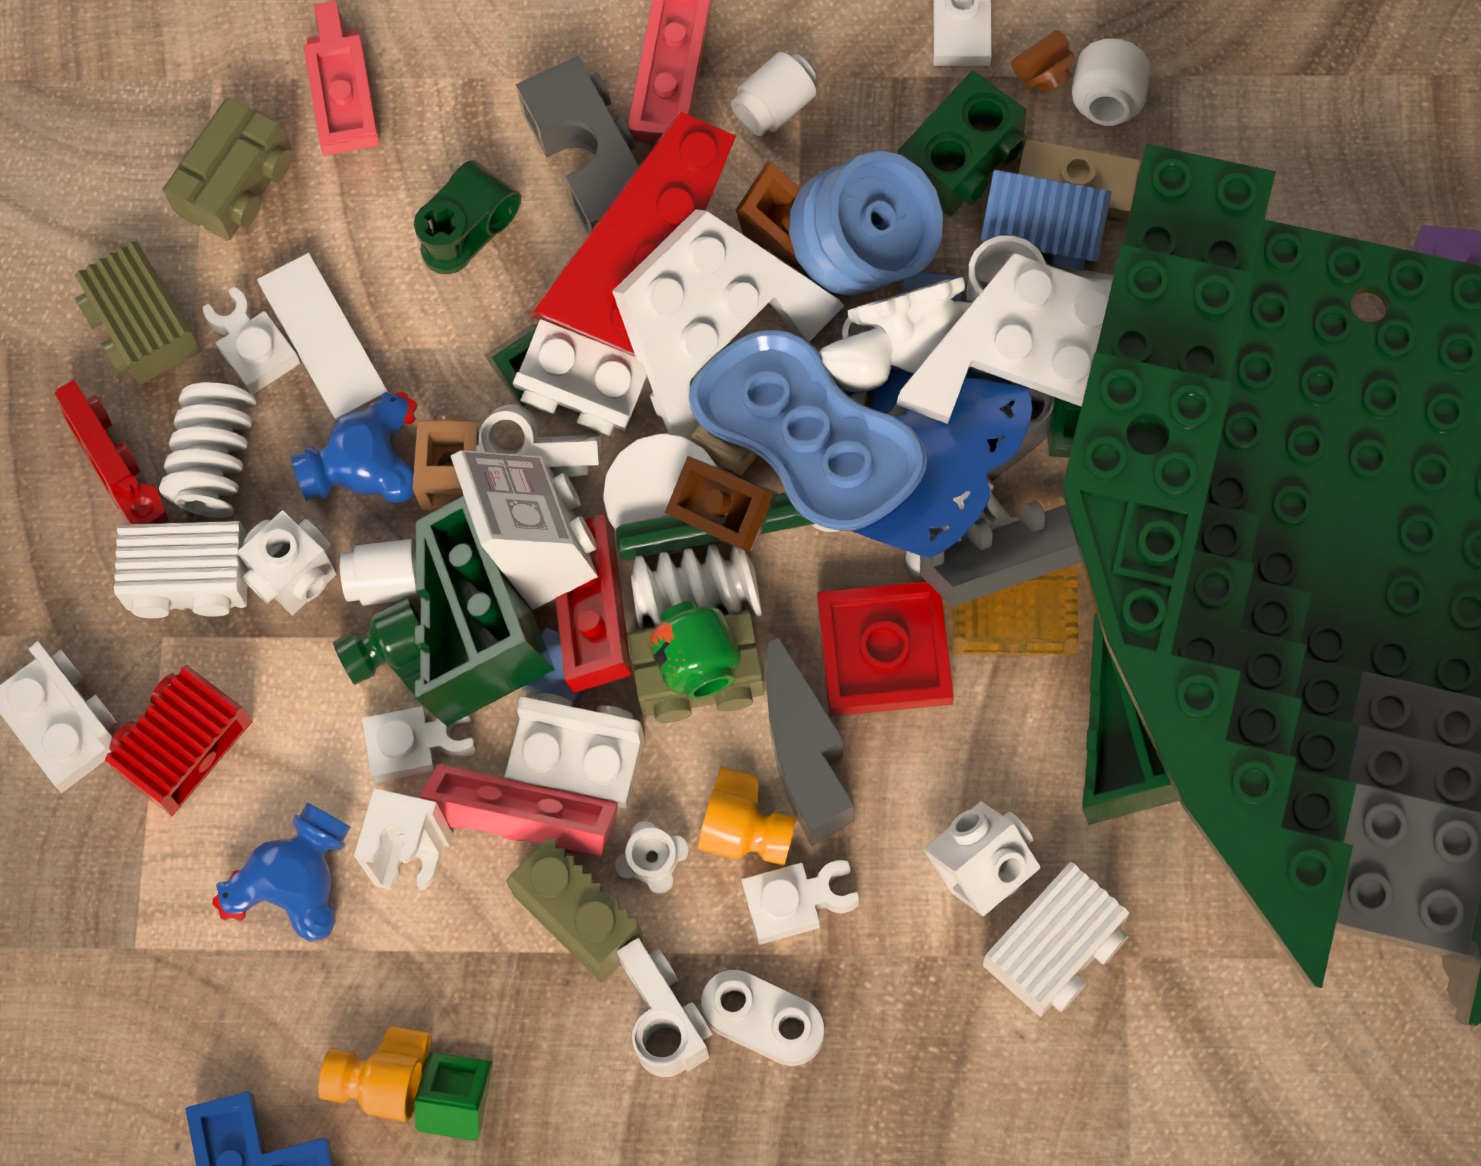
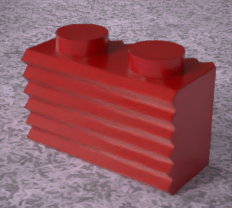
(177, 738)

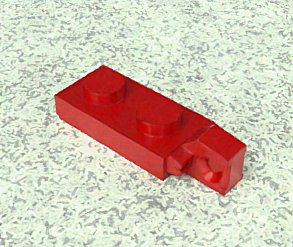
(112, 463)

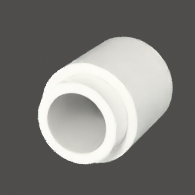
(774, 93)
(379, 572)

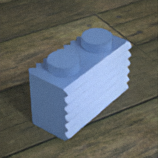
(1050, 215)

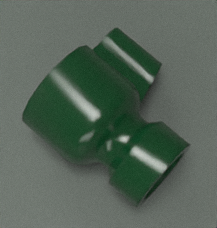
(386, 642)

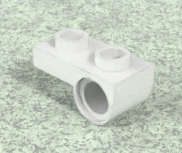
(563, 452)
(652, 979)

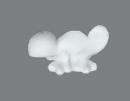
(904, 336)

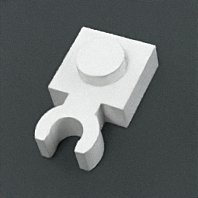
(251, 346)
(404, 743)
(787, 902)

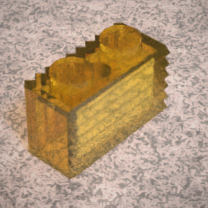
(1021, 620)

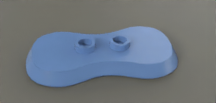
(832, 454)

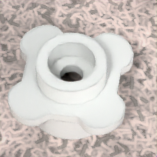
(648, 839)

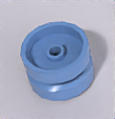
(866, 223)

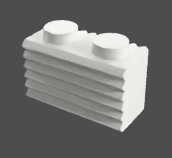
(180, 568)
(1057, 941)

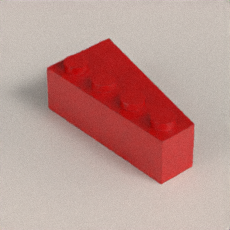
(656, 199)

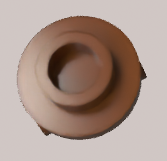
(1045, 63)

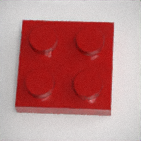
(884, 648)

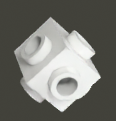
(286, 561)
(983, 857)

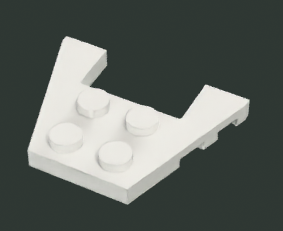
(698, 297)
(1023, 327)

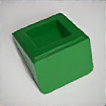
(452, 1096)

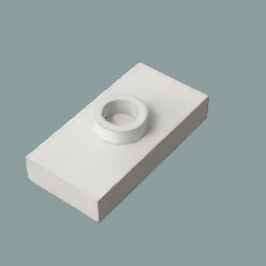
(961, 32)

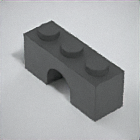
(570, 111)

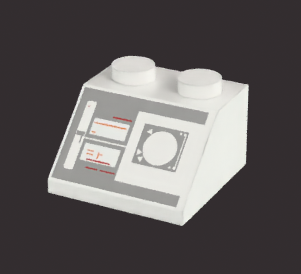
(527, 522)

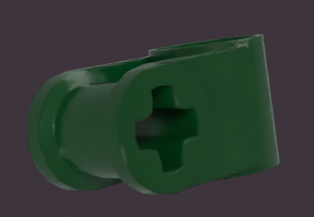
(464, 214)

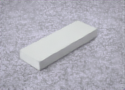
(322, 337)

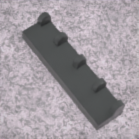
(1003, 555)

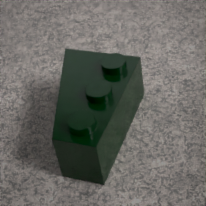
(474, 623)
(1121, 760)

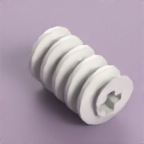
(203, 446)
(706, 584)

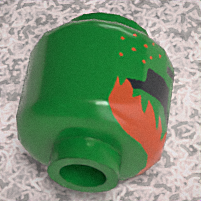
(695, 650)

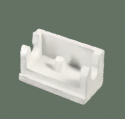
(396, 832)

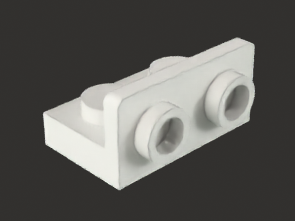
(581, 377)
(53, 718)
(576, 748)

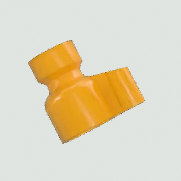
(737, 827)
(383, 1082)

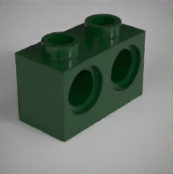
(951, 138)

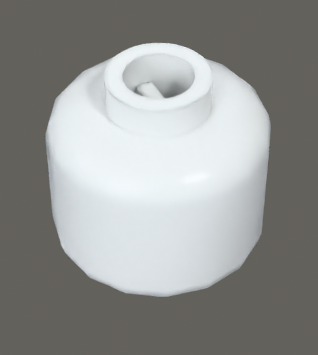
(1111, 81)

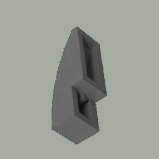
(805, 748)

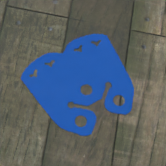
(955, 461)

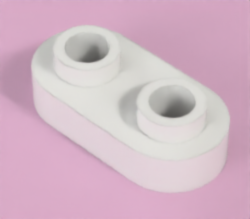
(760, 1019)

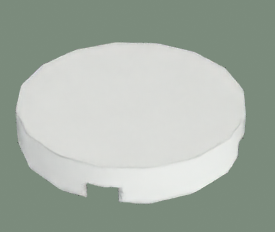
(645, 477)

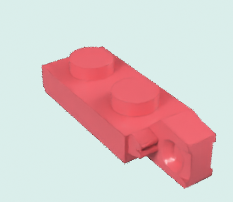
(339, 85)

